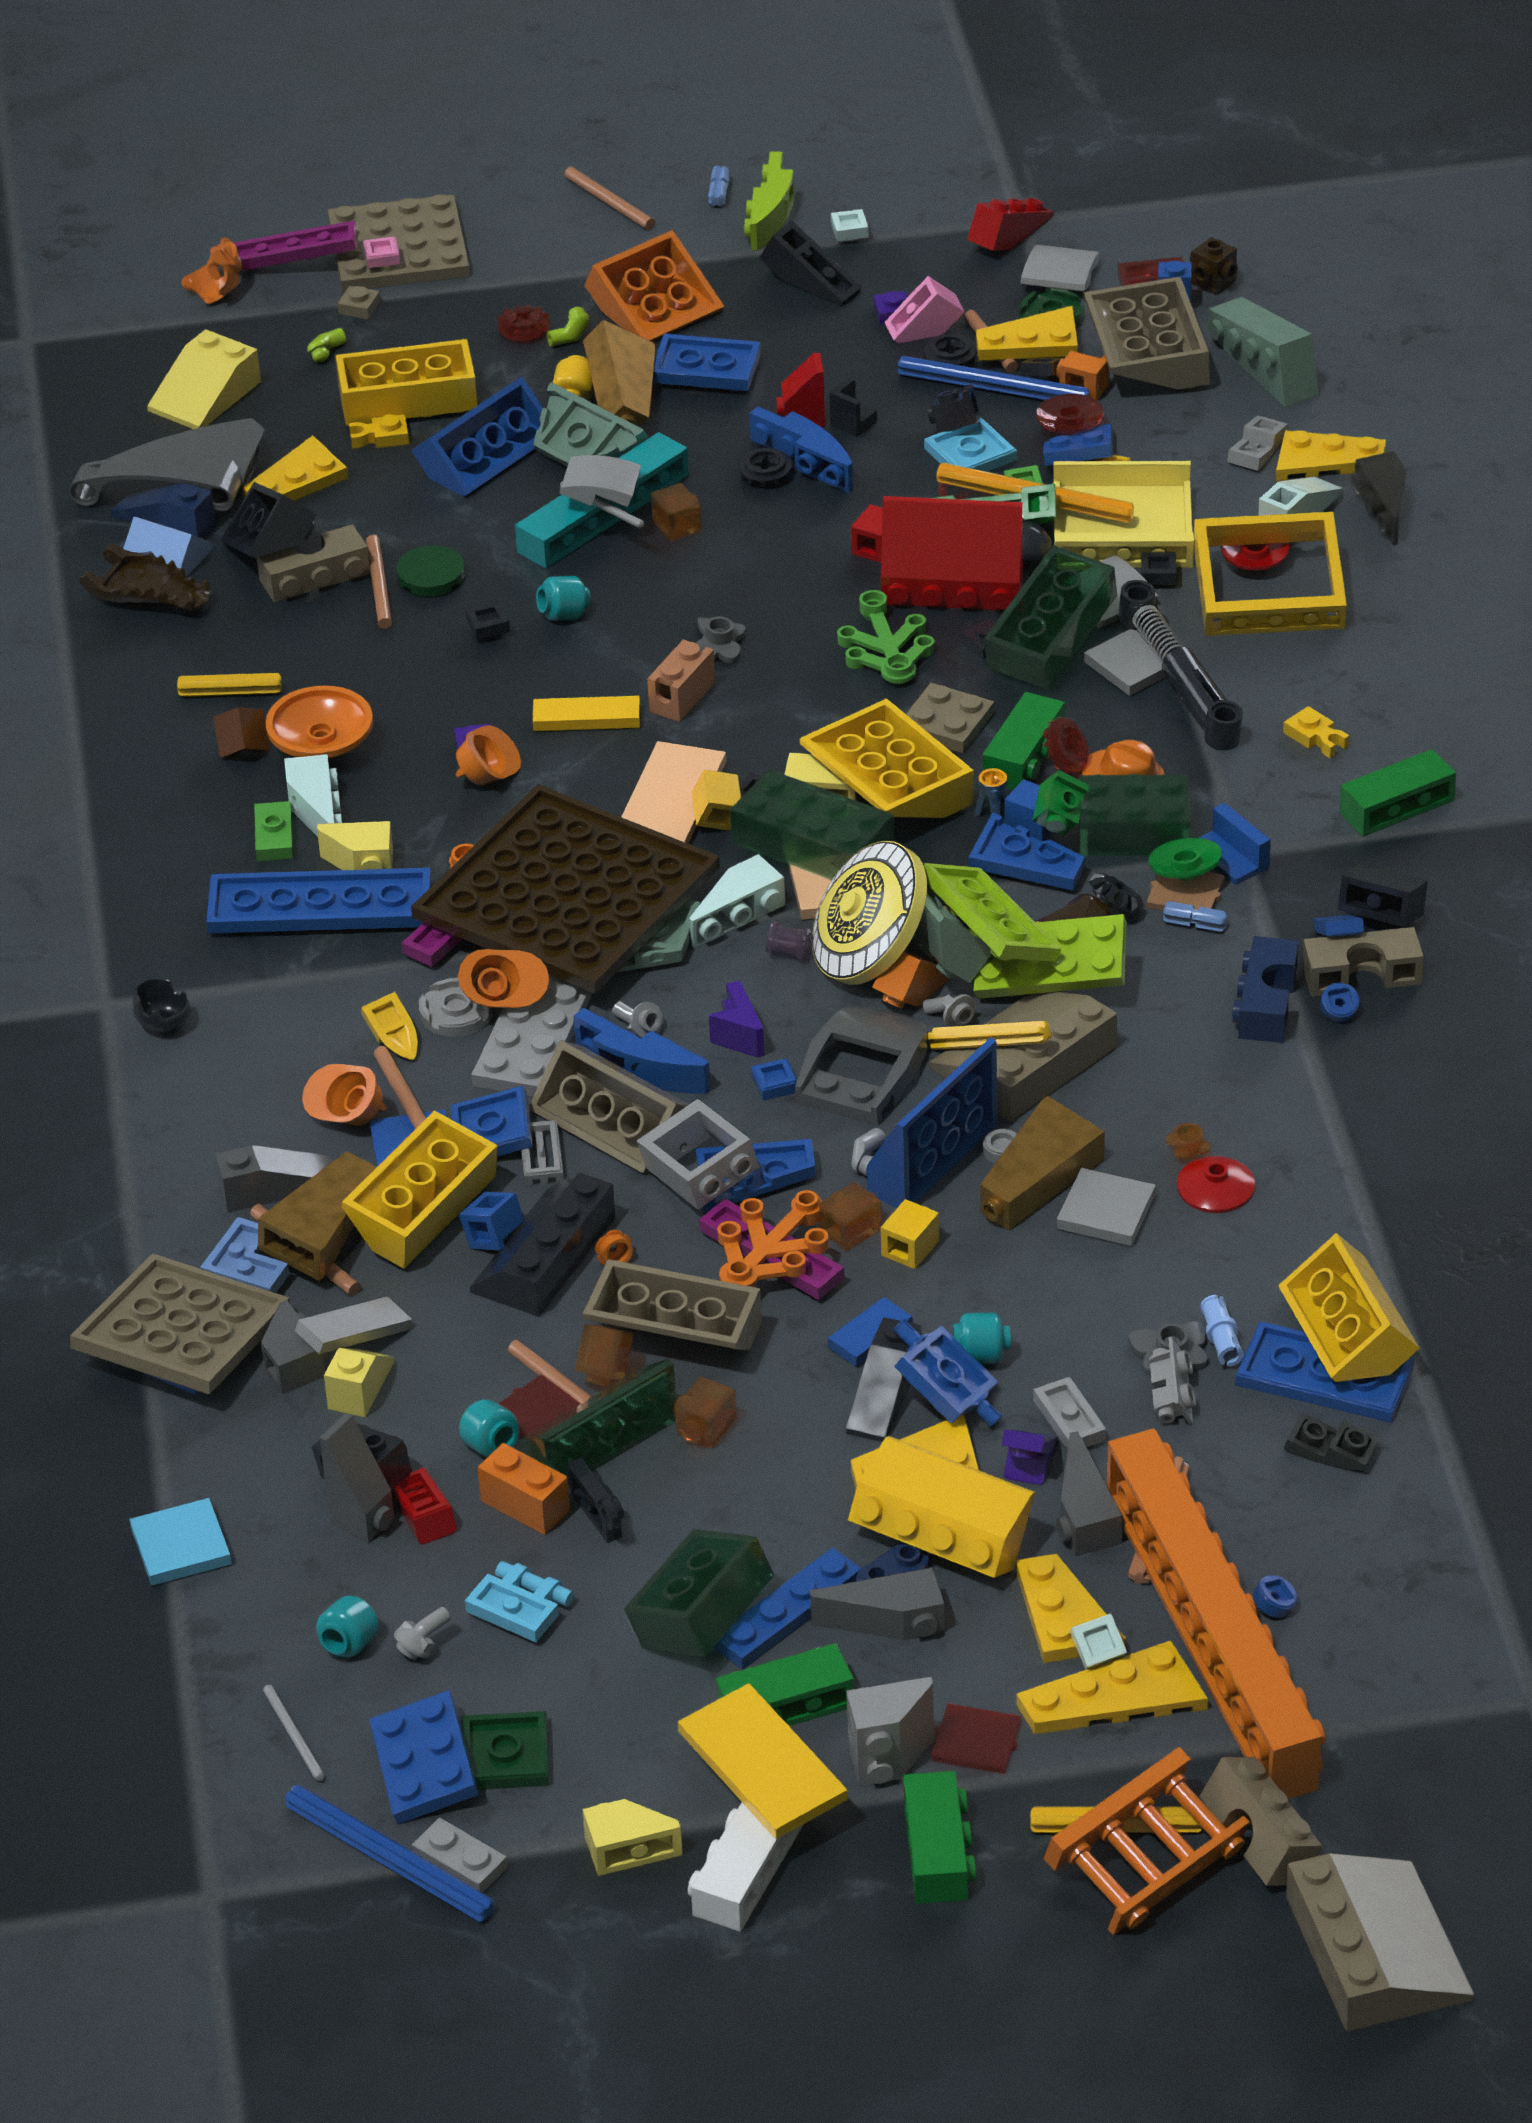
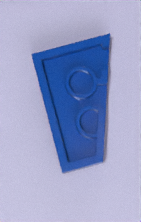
(1021, 856)

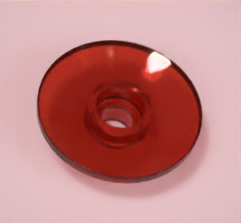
(1069, 413)

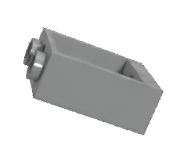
(681, 1135)

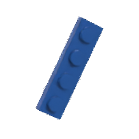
(783, 1609)

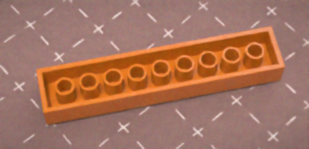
(1213, 1613)

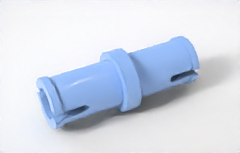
(1221, 1330)

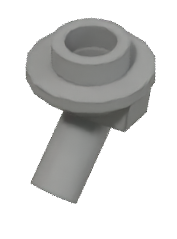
(957, 1010)
(641, 1019)
(414, 1638)

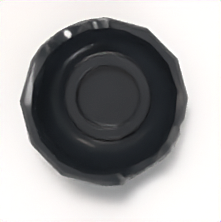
(1035, 544)
(159, 1006)

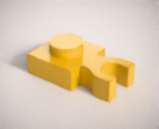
(383, 431)
(1313, 729)

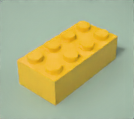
(407, 381)

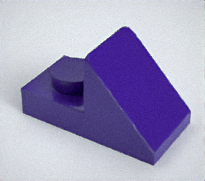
(737, 1024)
(1028, 1455)

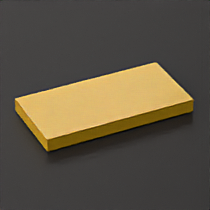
(762, 1761)

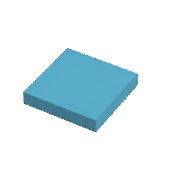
(972, 447)
(180, 1541)

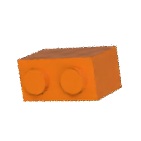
(524, 1488)

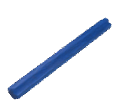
(985, 379)
(390, 1853)

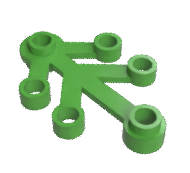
(896, 666)

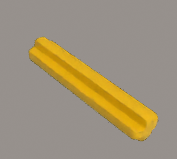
(229, 684)

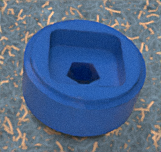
(1339, 1002)
(1275, 1596)

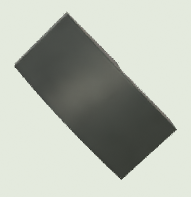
(1341, 1448)

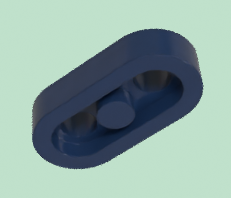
(897, 1560)

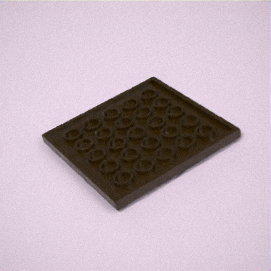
(566, 887)

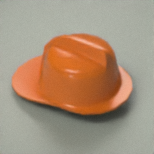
(487, 756)
(1123, 759)
(503, 978)
(343, 1094)

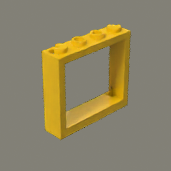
(1269, 614)

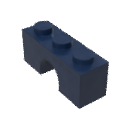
(1265, 989)

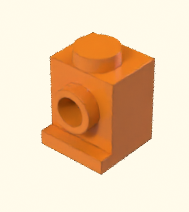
(1084, 371)

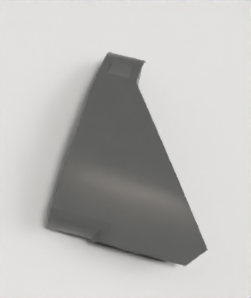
(209, 457)

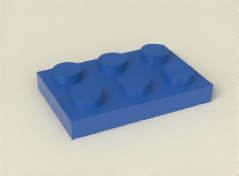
(706, 362)
(423, 1757)

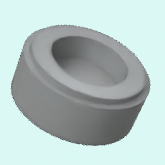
(996, 1143)

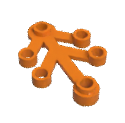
(750, 1269)

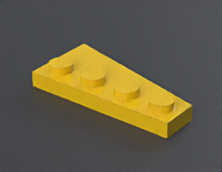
(1130, 1685)

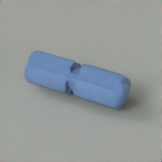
(718, 186)
(1186, 914)

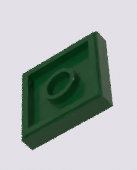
(507, 1749)

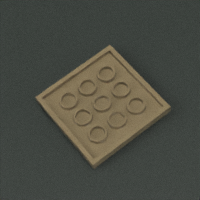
(425, 235)
(178, 1323)

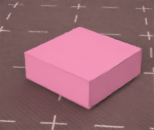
(381, 252)

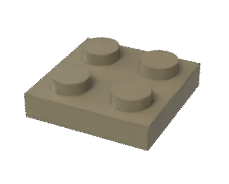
(951, 715)

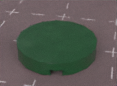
(1052, 300)
(430, 570)

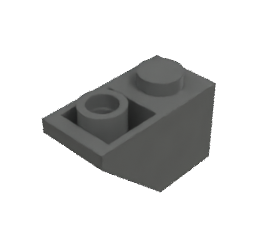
(286, 1355)

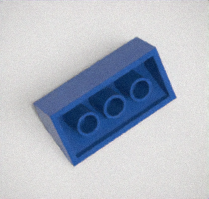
(482, 440)

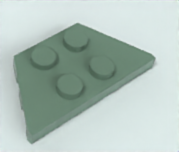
(579, 428)
(668, 943)

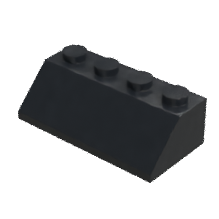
(548, 1244)

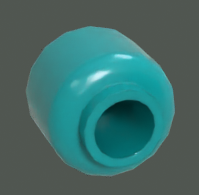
(562, 598)
(983, 1336)
(487, 1426)
(347, 1626)

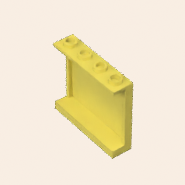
(1160, 510)

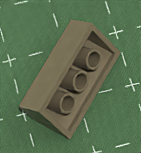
(601, 1102)
(676, 1305)

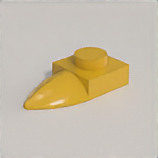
(392, 1025)

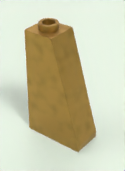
(621, 371)
(1040, 1163)
(310, 1222)

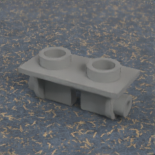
(1172, 1369)

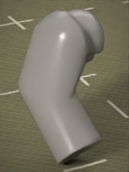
(864, 1147)

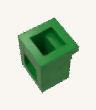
(1059, 802)

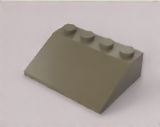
(1151, 333)
(1027, 1073)
(1374, 1938)

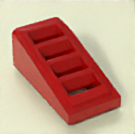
(425, 1509)

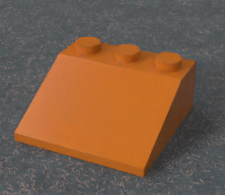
(652, 288)

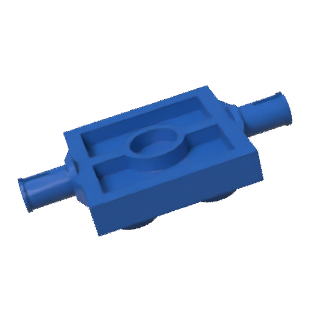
(946, 1374)

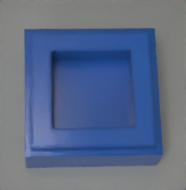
(774, 1079)

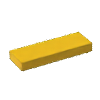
(586, 713)

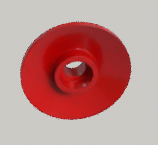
(1256, 555)
(1216, 1184)

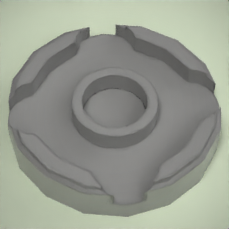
(449, 1012)

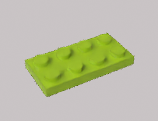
(990, 913)
(1089, 959)

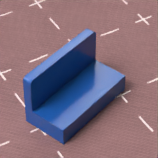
(1242, 845)

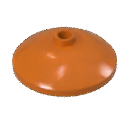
(319, 721)

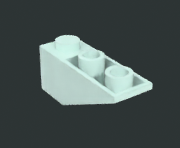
(1298, 496)
(310, 790)
(737, 898)

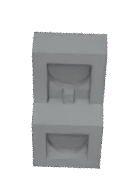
(1258, 443)

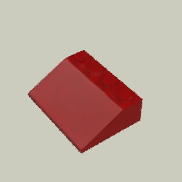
(951, 552)

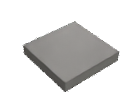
(1126, 662)
(1106, 1206)

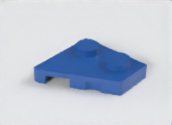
(1080, 446)

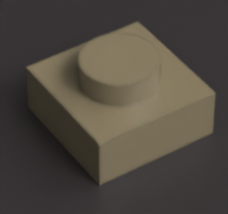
(359, 302)

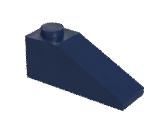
(173, 506)

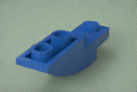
(810, 445)
(648, 1057)

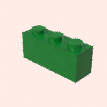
(1020, 741)
(1397, 792)
(798, 1685)
(938, 1837)

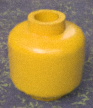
(575, 376)

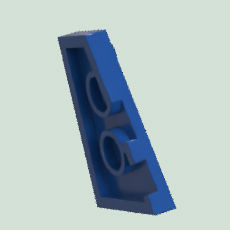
(779, 1163)

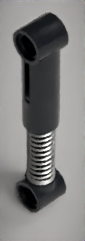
(1216, 714)

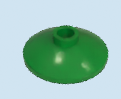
(1185, 858)

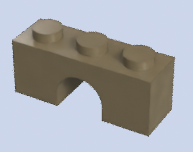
(292, 574)
(1388, 953)
(1279, 1834)

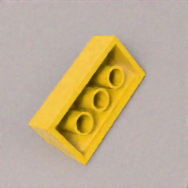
(421, 1188)
(1347, 1313)
(942, 1507)

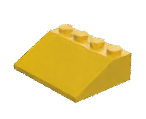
(893, 763)

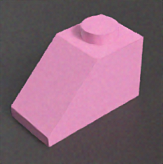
(925, 313)

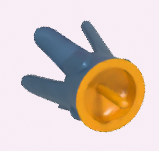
(991, 784)

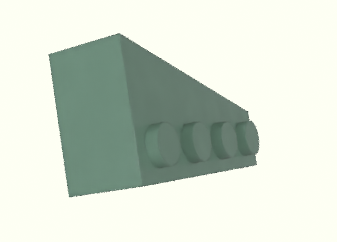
(1267, 348)

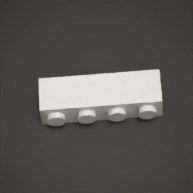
(737, 1870)

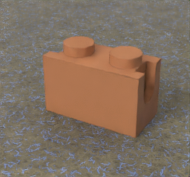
(683, 677)

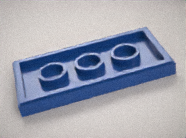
(1287, 1365)

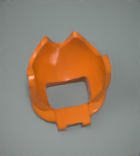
(207, 280)

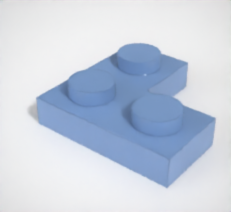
(241, 1260)

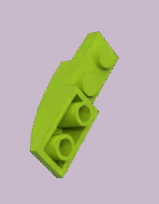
(770, 202)

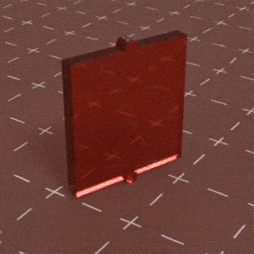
(538, 1404)
(976, 1738)

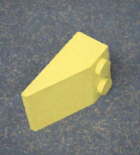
(206, 380)

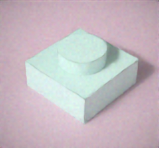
(849, 225)
(1098, 1641)

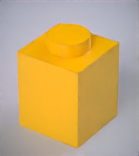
(714, 797)
(910, 1234)

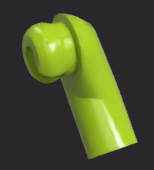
(573, 331)
(319, 346)

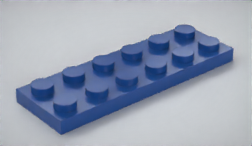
(315, 900)

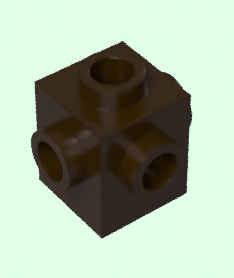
(1213, 266)

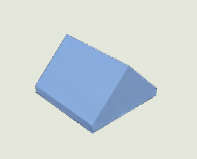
(172, 544)

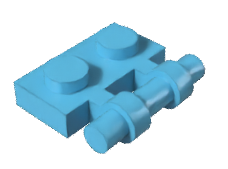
(516, 1609)

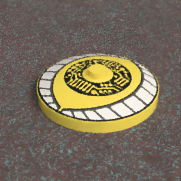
(869, 912)

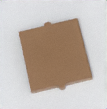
(1201, 891)

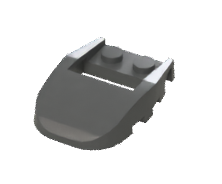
(879, 1032)

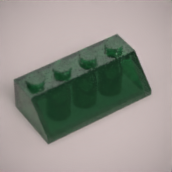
(607, 1421)

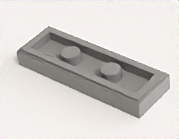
(353, 1325)

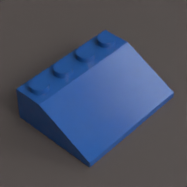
(938, 1131)

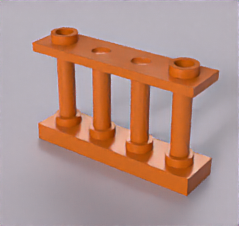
(1137, 1800)

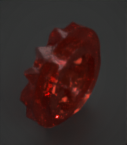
(523, 323)
(1074, 742)

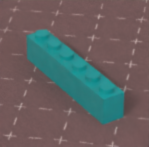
(569, 523)

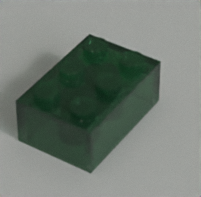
(1133, 813)
(699, 1592)

